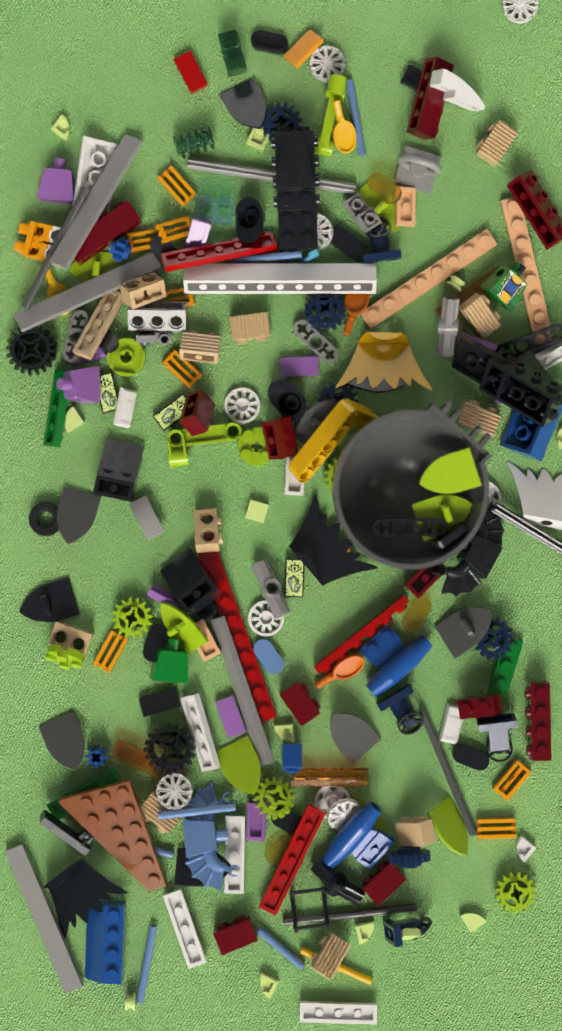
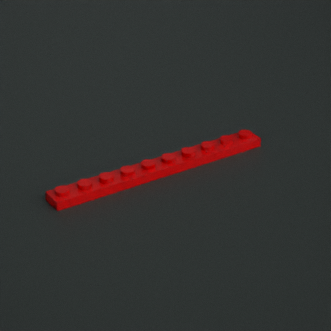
(228, 608)

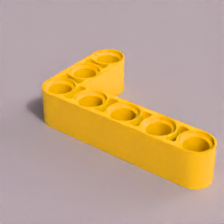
(328, 436)

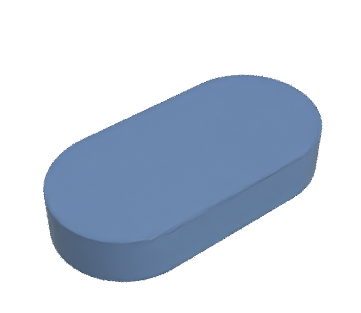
(268, 656)

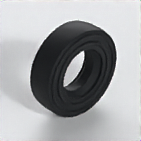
(34, 519)

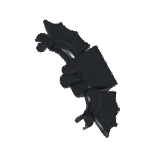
(475, 558)

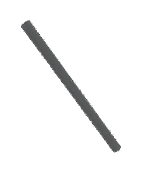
(46, 265)
(448, 773)
(352, 914)

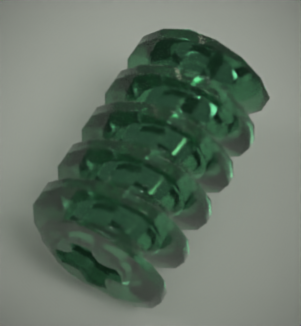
(194, 142)

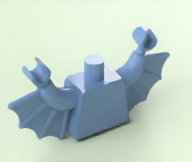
(203, 838)

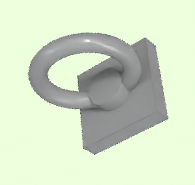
(417, 169)

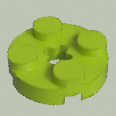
(134, 365)
(247, 453)
(65, 658)

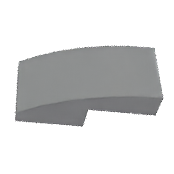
(359, 211)
(147, 517)

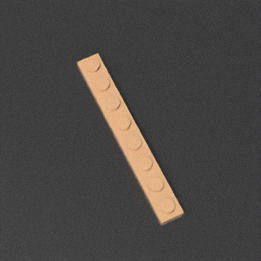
(523, 253)
(428, 279)

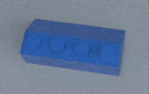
(528, 437)
(106, 943)

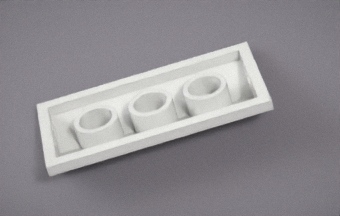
(92, 161)

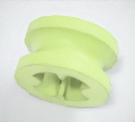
(455, 283)
(130, 1001)

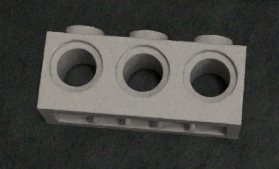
(163, 309)

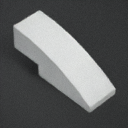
(456, 90)

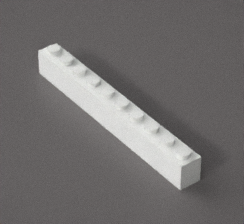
(281, 278)

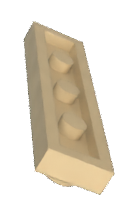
(98, 325)

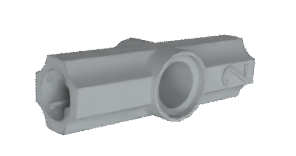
(448, 326)
(266, 577)

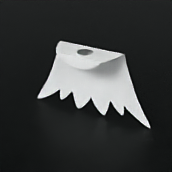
(540, 498)

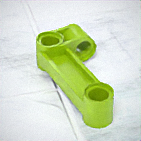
(335, 90)
(216, 433)

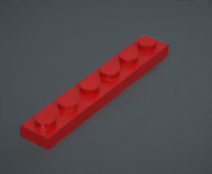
(217, 252)
(355, 640)
(292, 859)

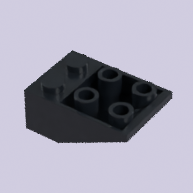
(119, 470)
(191, 582)

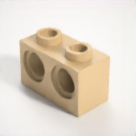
(143, 290)
(204, 530)
(72, 634)

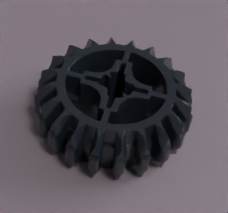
(26, 356)
(178, 735)

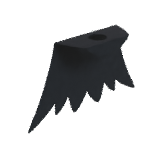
(322, 551)
(77, 890)

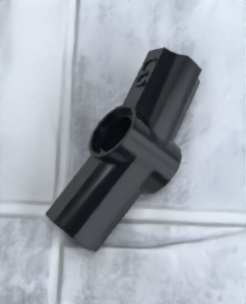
(337, 883)

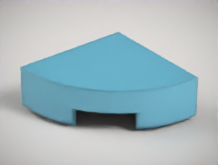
(312, 255)

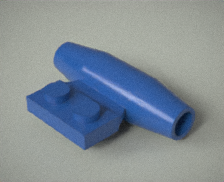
(393, 658)
(359, 839)

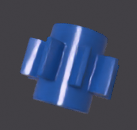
(120, 249)
(96, 751)

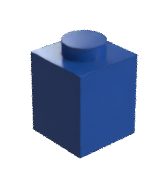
(292, 758)

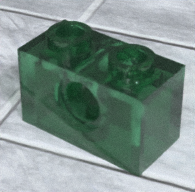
(232, 53)

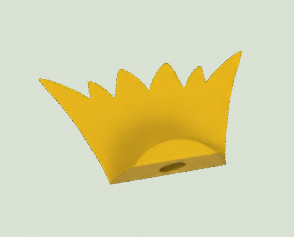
(383, 360)

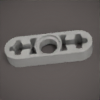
(74, 323)
(302, 335)

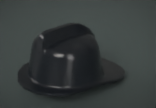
(249, 219)
(287, 399)

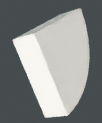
(524, 848)

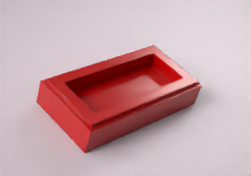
(190, 72)

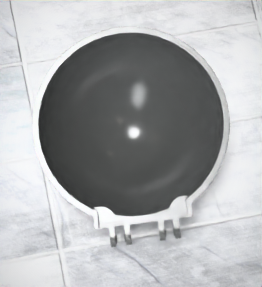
(382, 476)

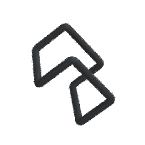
(326, 924)

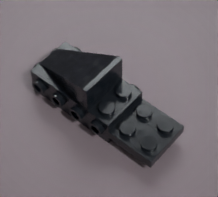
(296, 187)
(512, 381)

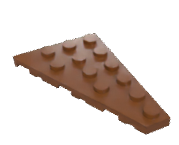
(118, 824)

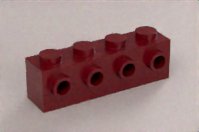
(428, 102)
(537, 208)
(108, 228)
(539, 721)

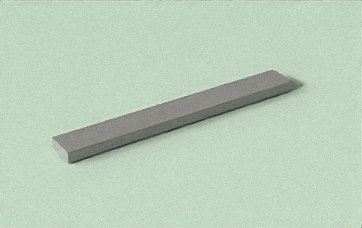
(96, 202)
(85, 292)
(242, 690)
(44, 918)

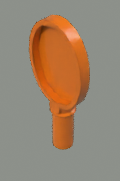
(355, 305)
(343, 669)

